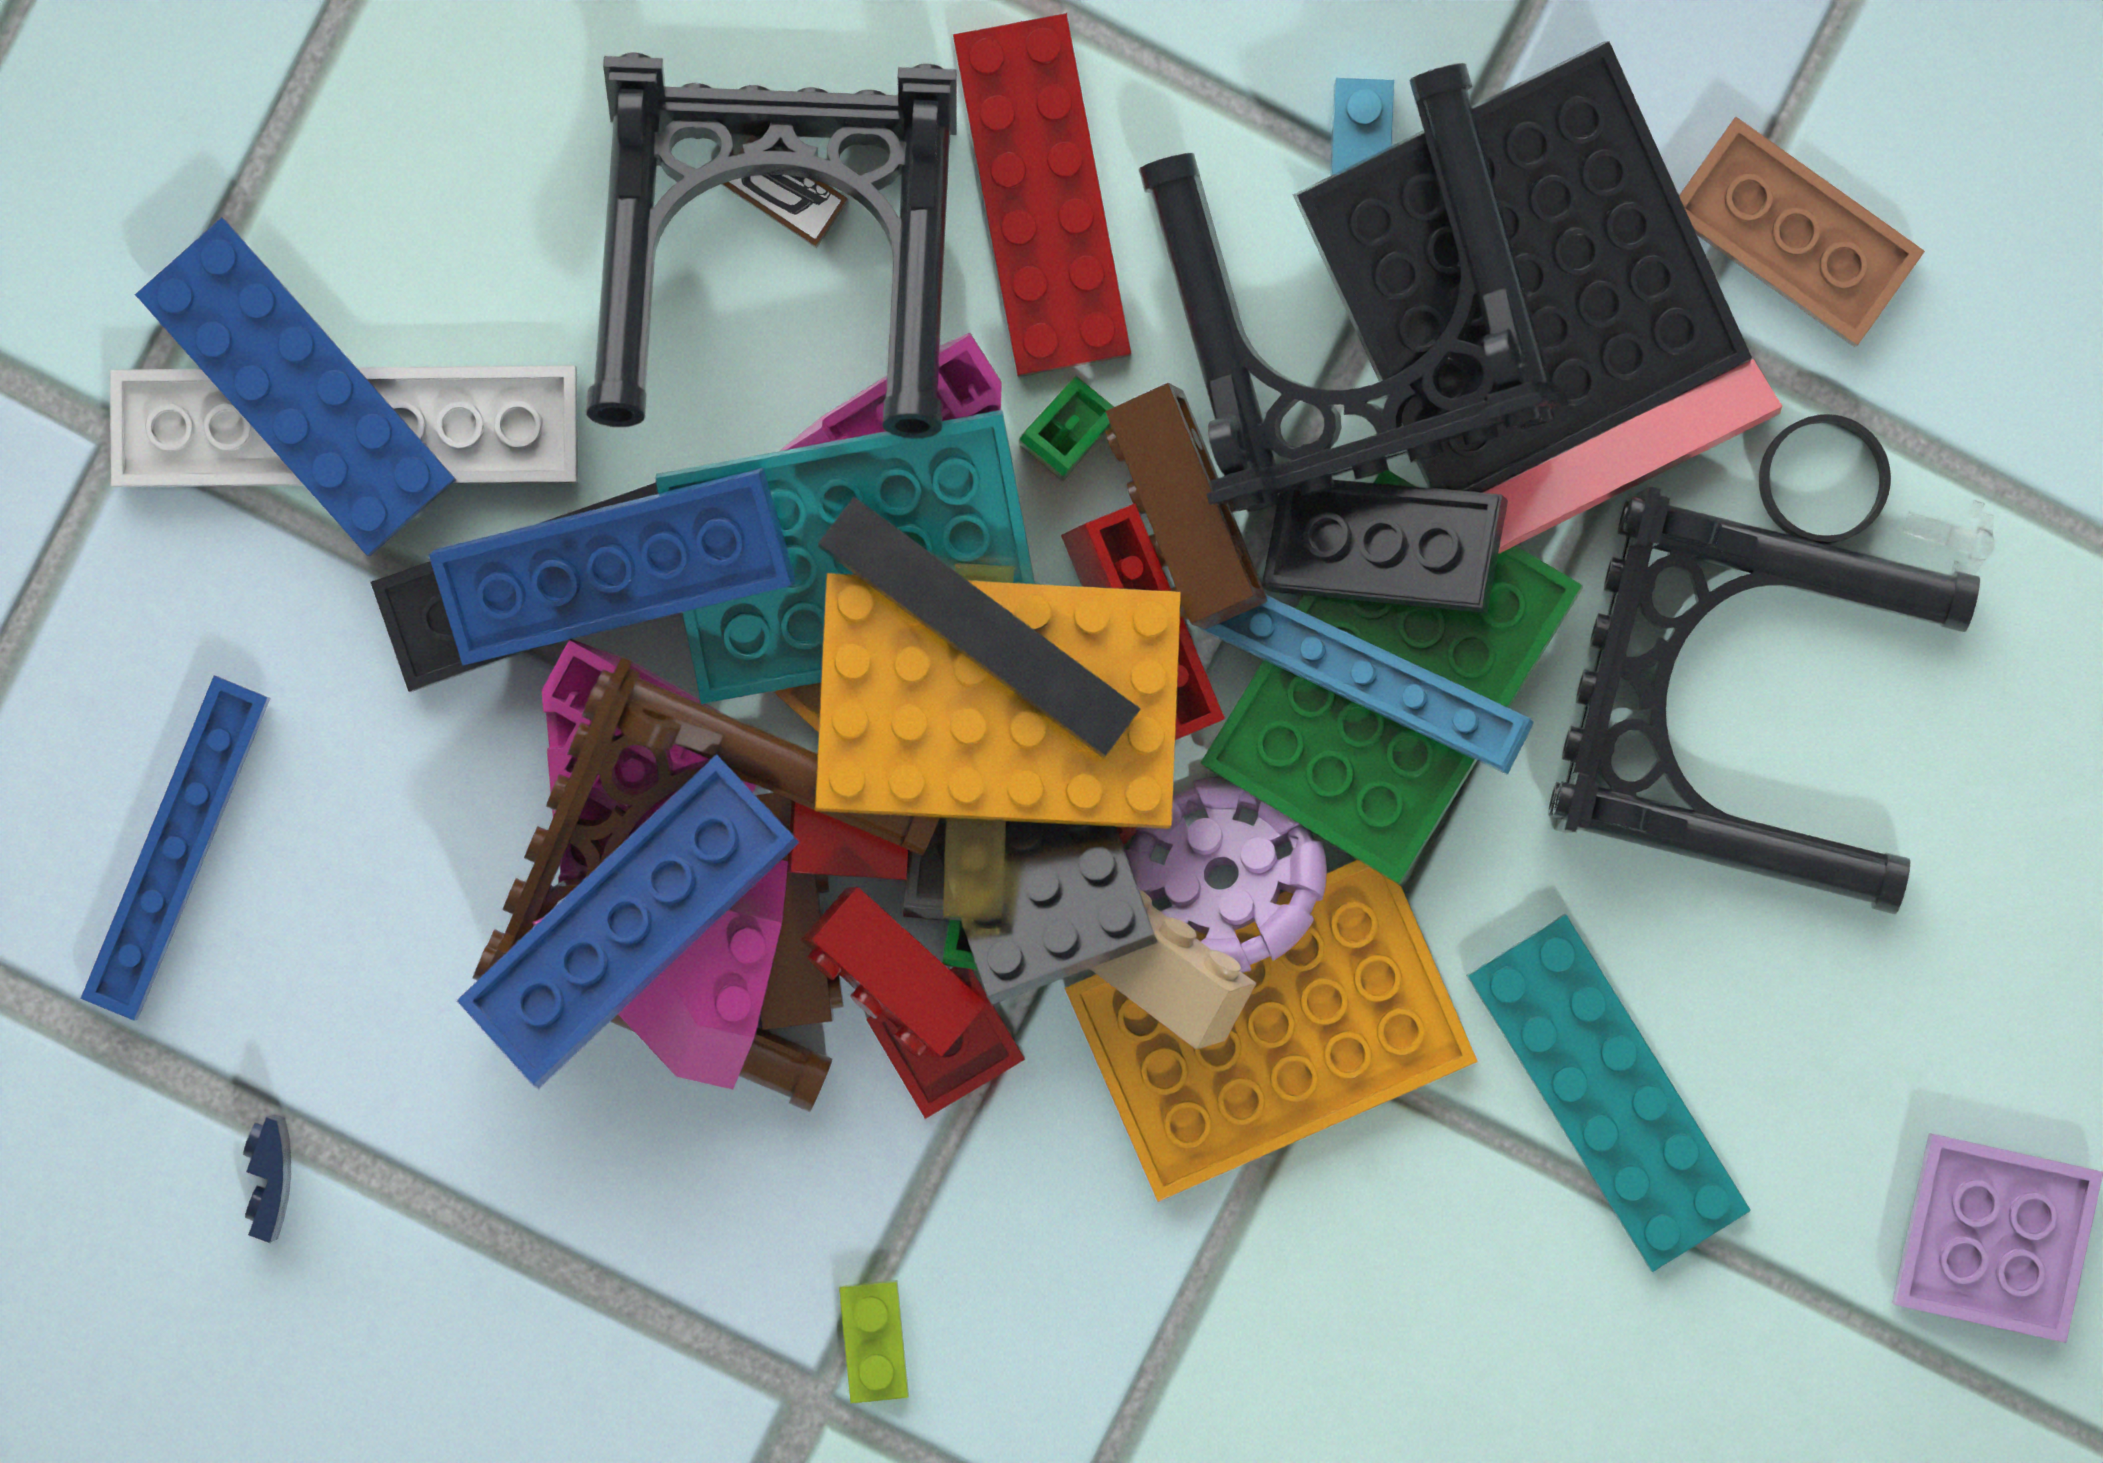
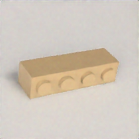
(1181, 981)

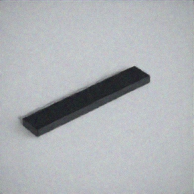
(978, 627)

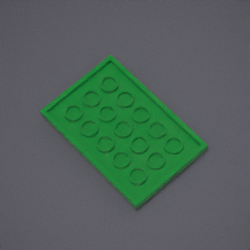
(1357, 773)

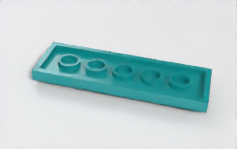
(1608, 1093)

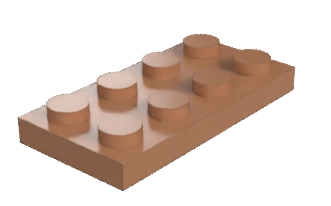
(1797, 232)

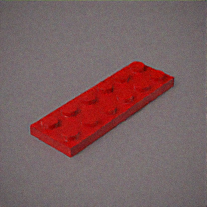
(1042, 195)

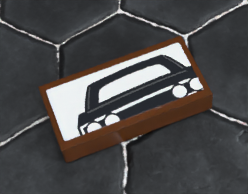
(794, 202)

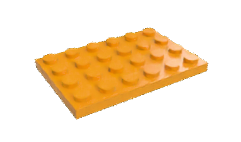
(937, 736)
(1320, 1039)

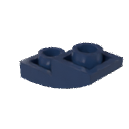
(270, 1159)

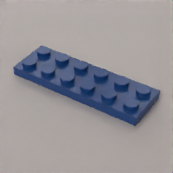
(295, 387)
(613, 566)
(627, 922)

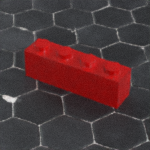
(1120, 555)

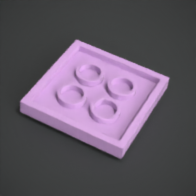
(1997, 1237)

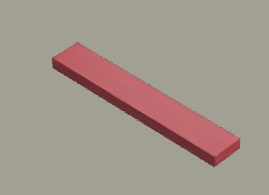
(1635, 452)

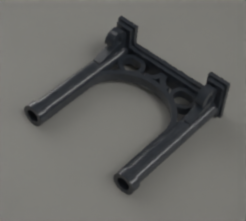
(643, 106)
(1226, 357)
(1772, 561)

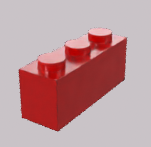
(892, 974)

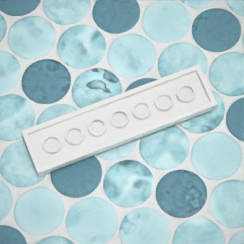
(474, 419)

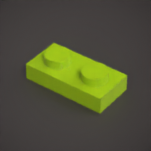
(874, 1341)

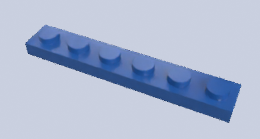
(175, 848)

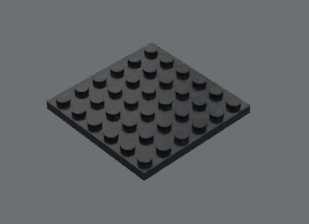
(1599, 248)

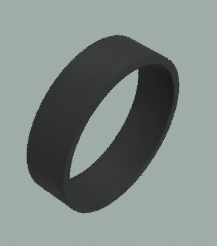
(1877, 451)

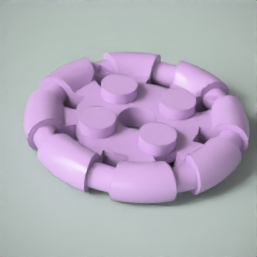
(1251, 852)

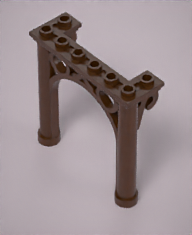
(657, 721)

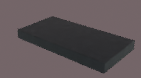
(1387, 545)

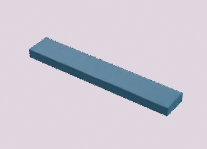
(1379, 681)

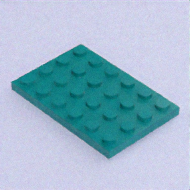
(942, 491)

